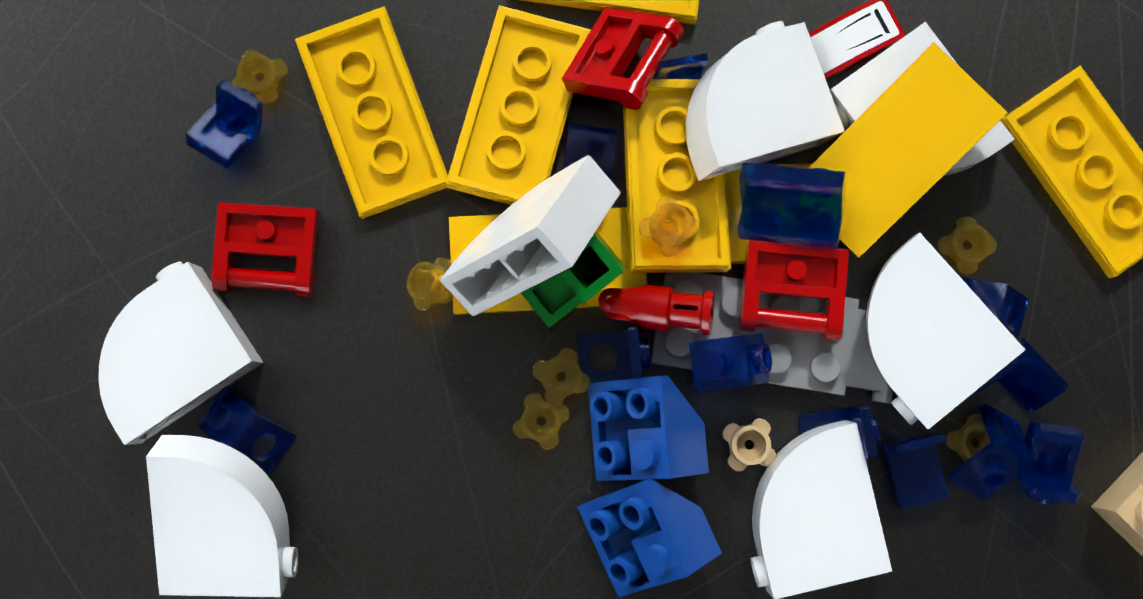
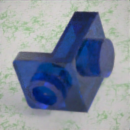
(227, 125)
(591, 141)
(730, 362)
(1054, 457)

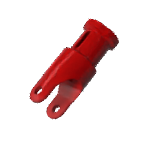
(659, 308)

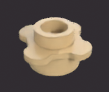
(761, 451)

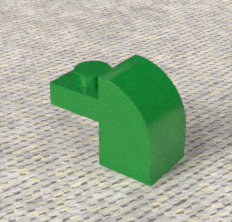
(566, 290)

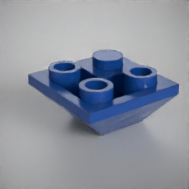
(645, 431)
(648, 536)

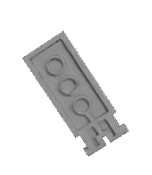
(798, 357)

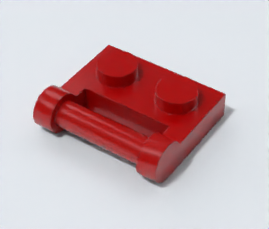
(610, 49)
(265, 232)
(796, 273)

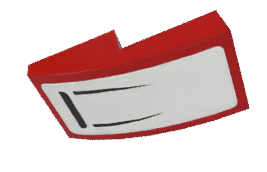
(856, 36)

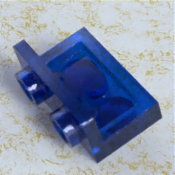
(791, 205)

